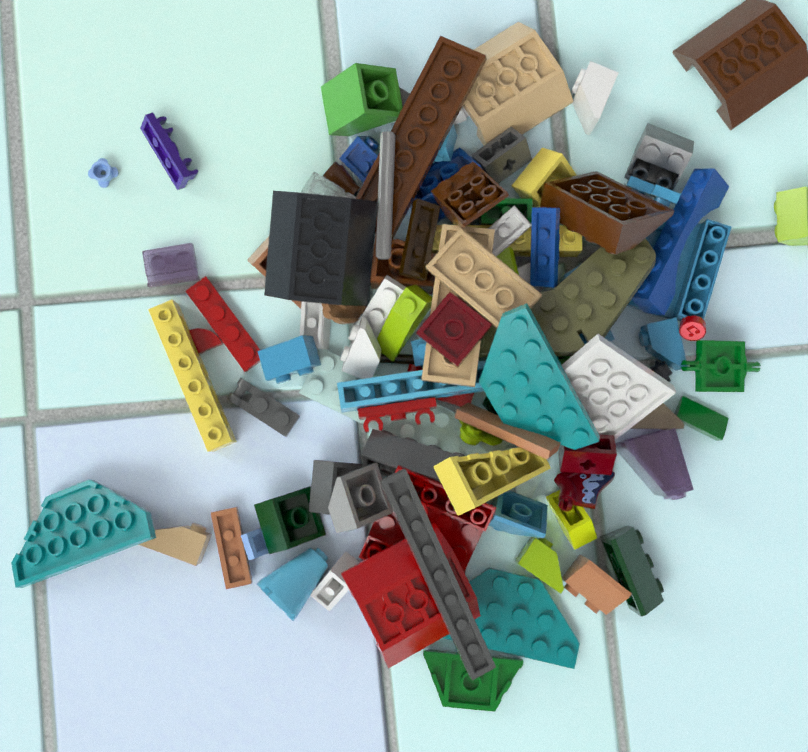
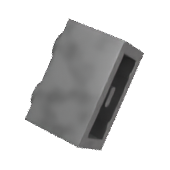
(660, 157)

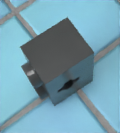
(503, 155)

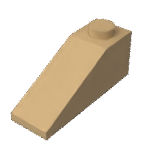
(181, 542)

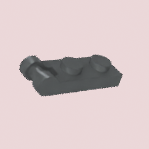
(264, 408)

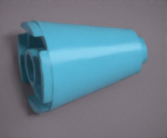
(295, 581)

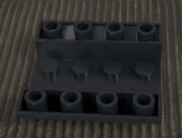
(320, 248)

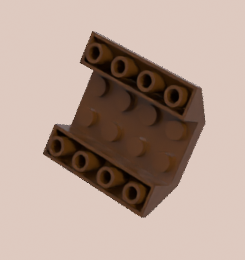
(747, 58)

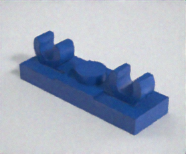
(544, 246)

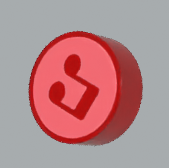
(692, 328)

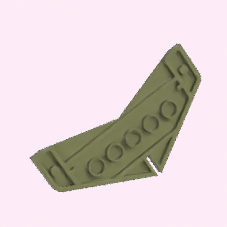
(588, 299)

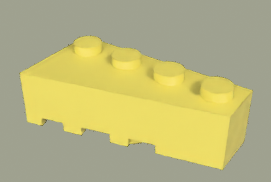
(484, 476)

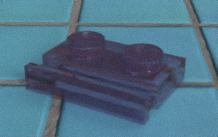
(170, 265)

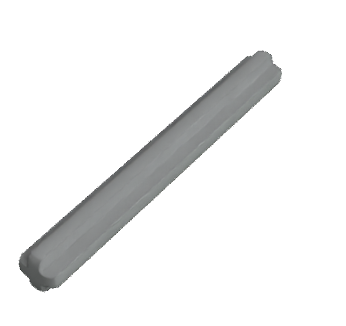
(385, 195)

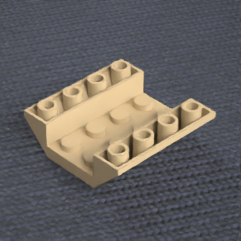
(516, 85)

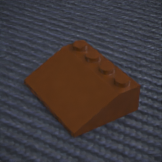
(605, 210)

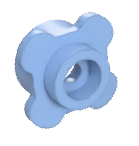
(98, 167)

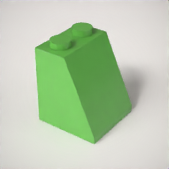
(361, 99)

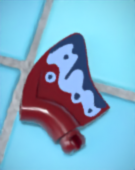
(580, 489)

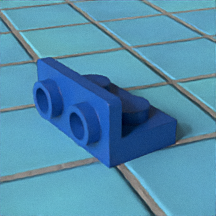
(361, 156)

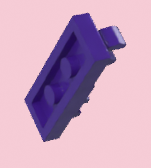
(167, 150)

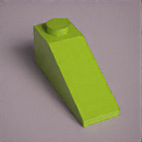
(403, 320)

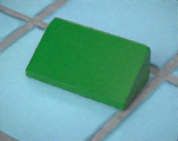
(701, 418)

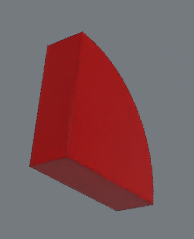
(204, 339)

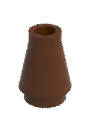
(341, 177)

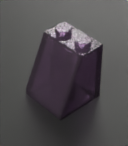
(658, 462)

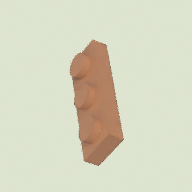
(231, 548)

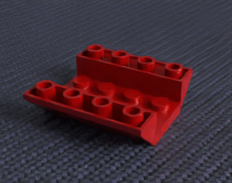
(460, 531)
(399, 601)

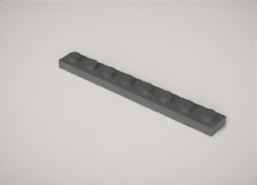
(437, 574)

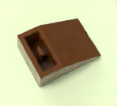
(468, 194)

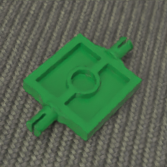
(720, 366)

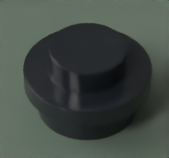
(662, 370)

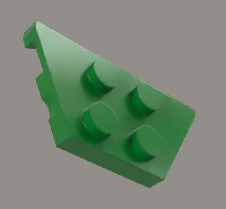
(460, 691)

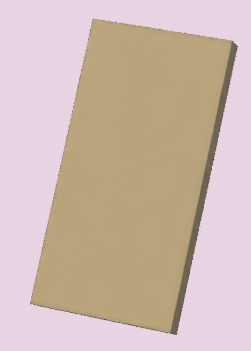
(480, 278)

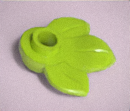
(473, 435)

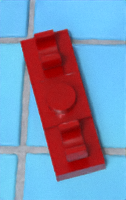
(397, 412)

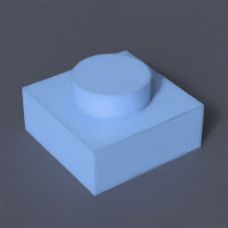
(254, 544)

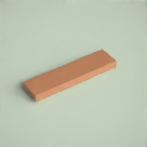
(492, 424)

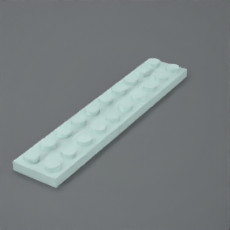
(444, 432)

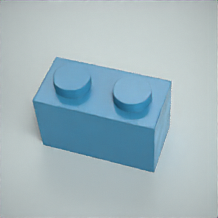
(289, 358)

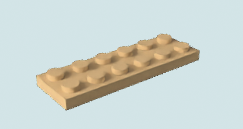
(435, 366)

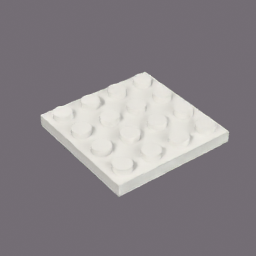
(614, 386)

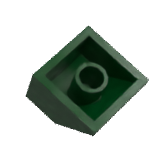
(288, 522)

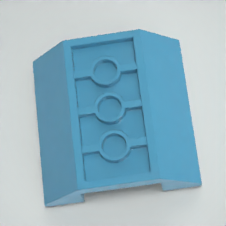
(696, 269)

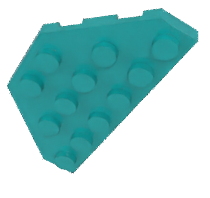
(531, 385)
(78, 529)
(522, 618)

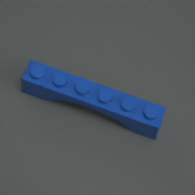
(699, 197)

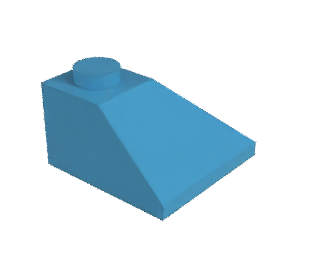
(519, 515)

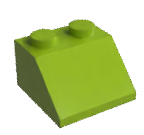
(792, 216)

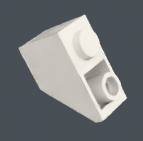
(364, 351)

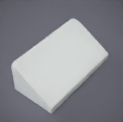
(315, 324)

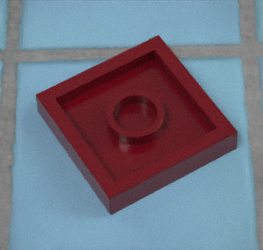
(453, 329)

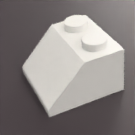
(591, 94)

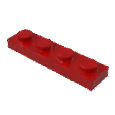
(225, 323)

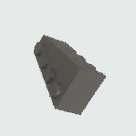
(393, 451)

